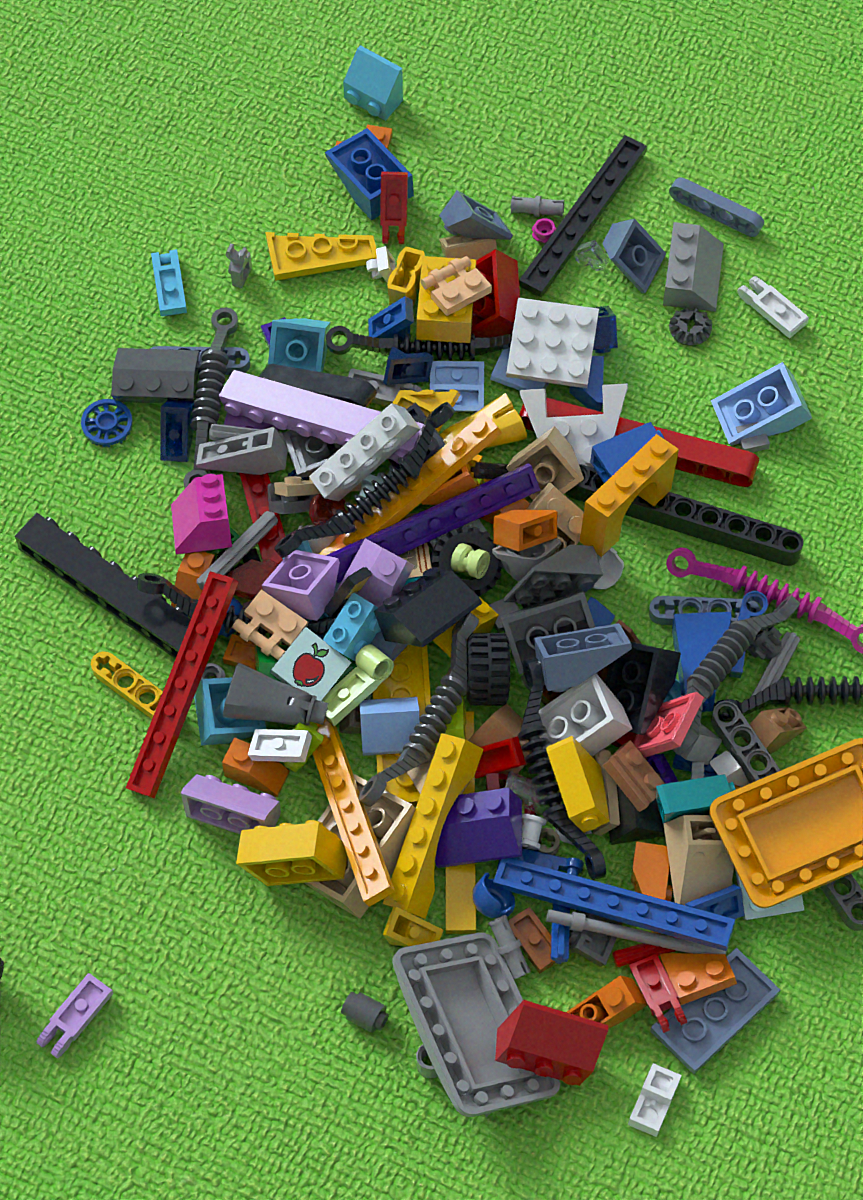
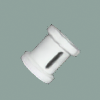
(531, 831)

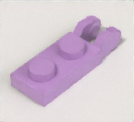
(75, 1013)

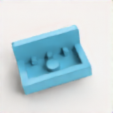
(353, 627)

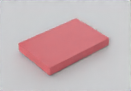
(669, 725)

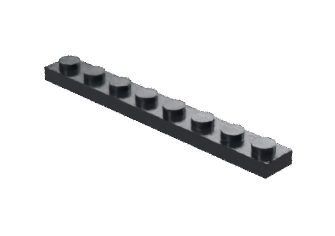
(582, 216)

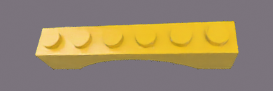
(449, 772)

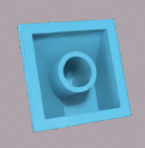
(299, 343)

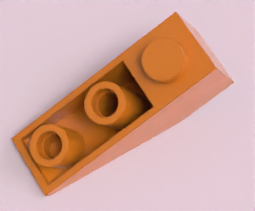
(651, 871)
(612, 1002)

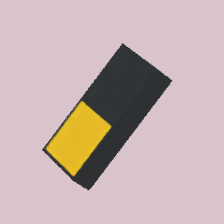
(352, 584)

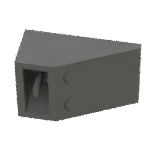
(561, 574)

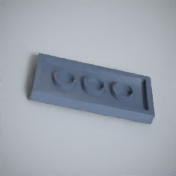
(717, 1016)

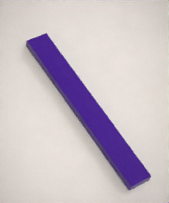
(446, 516)

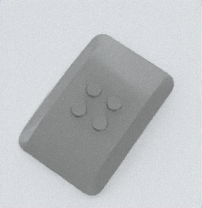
(457, 1001)

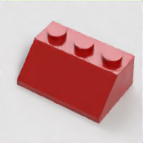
(496, 312)
(550, 1042)

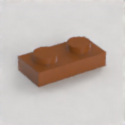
(534, 939)

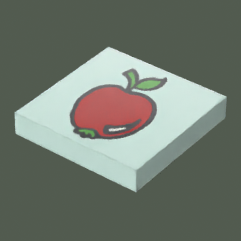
(310, 665)

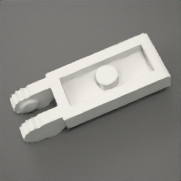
(773, 306)

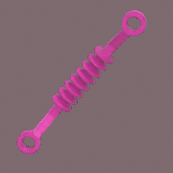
(739, 578)

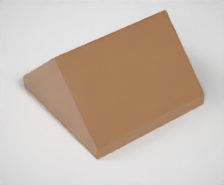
(500, 726)

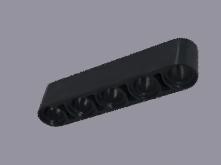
(335, 386)

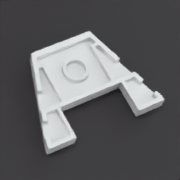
(580, 431)

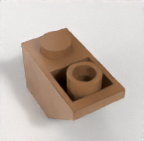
(777, 727)

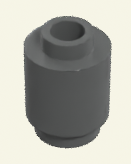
(365, 1012)

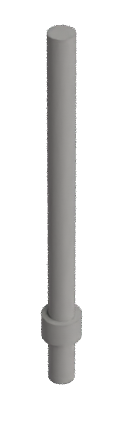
(578, 922)

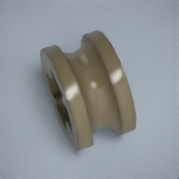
(550, 835)

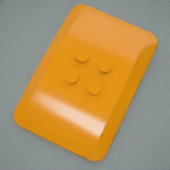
(796, 826)

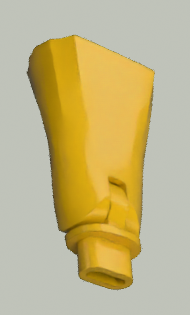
(502, 414)

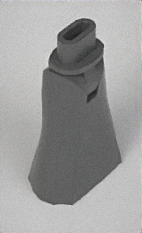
(266, 699)

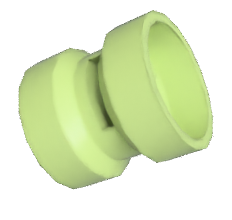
(469, 560)

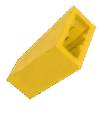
(579, 783)

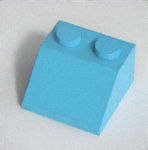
(373, 83)
(209, 708)

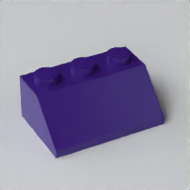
(481, 829)

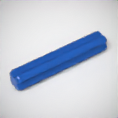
(560, 938)

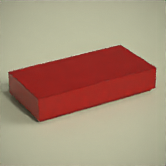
(500, 757)

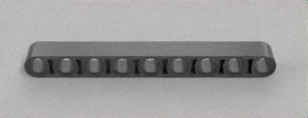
(757, 752)

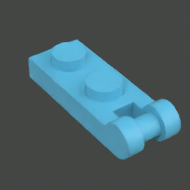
(169, 283)

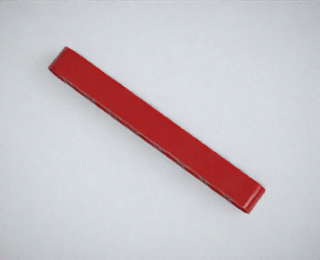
(694, 454)

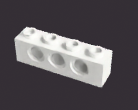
(364, 452)

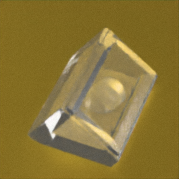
(526, 792)

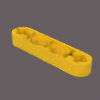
(132, 693)

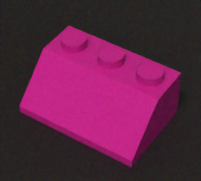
(201, 516)

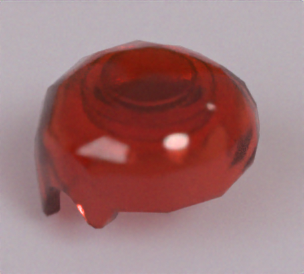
(323, 509)

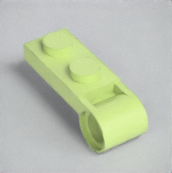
(370, 672)

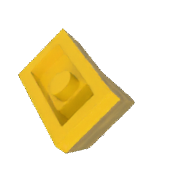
(409, 930)

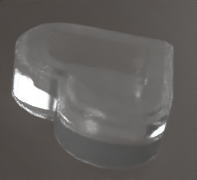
(591, 255)

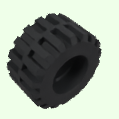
(477, 540)
(488, 669)

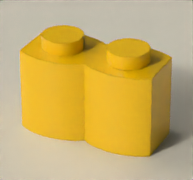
(406, 277)

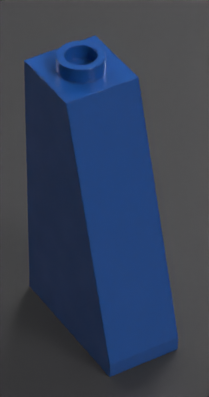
(694, 637)

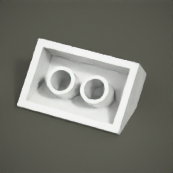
(587, 714)

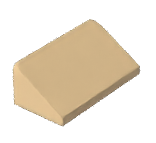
(460, 246)

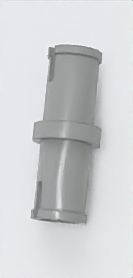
(537, 206)
(509, 947)

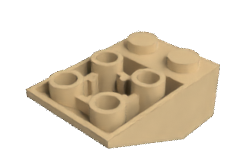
(568, 518)
(696, 858)

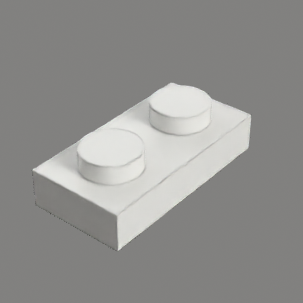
(279, 745)

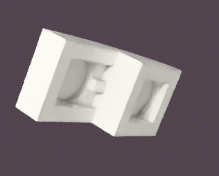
(654, 1100)

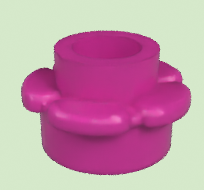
(540, 226)

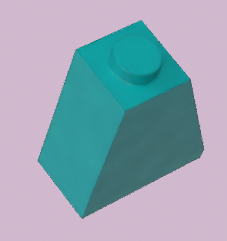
(690, 796)

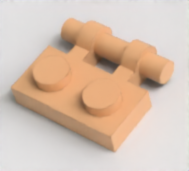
(460, 291)
(275, 619)

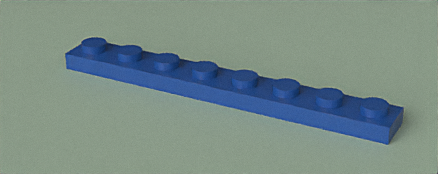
(615, 903)

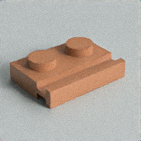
(633, 775)

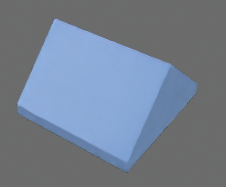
(387, 724)

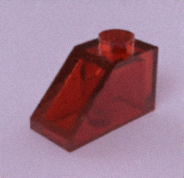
(251, 577)

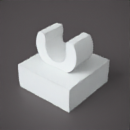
(382, 265)

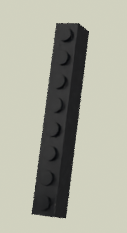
(103, 583)

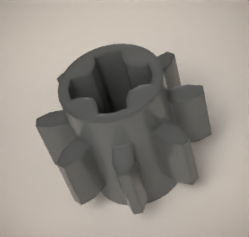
(766, 644)

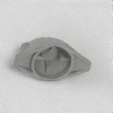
(521, 562)

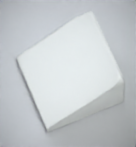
(728, 765)

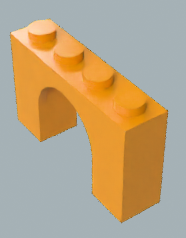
(645, 475)

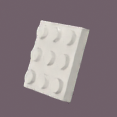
(552, 342)

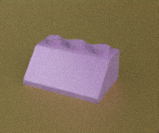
(227, 805)

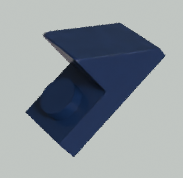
(407, 368)

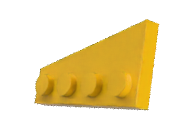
(304, 255)

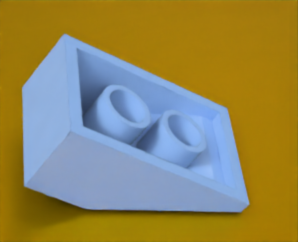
(767, 398)

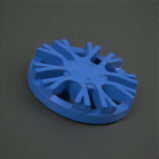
(106, 422)

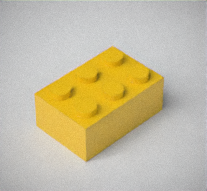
(431, 321)
(292, 853)

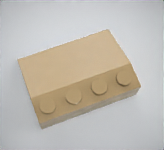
(390, 822)

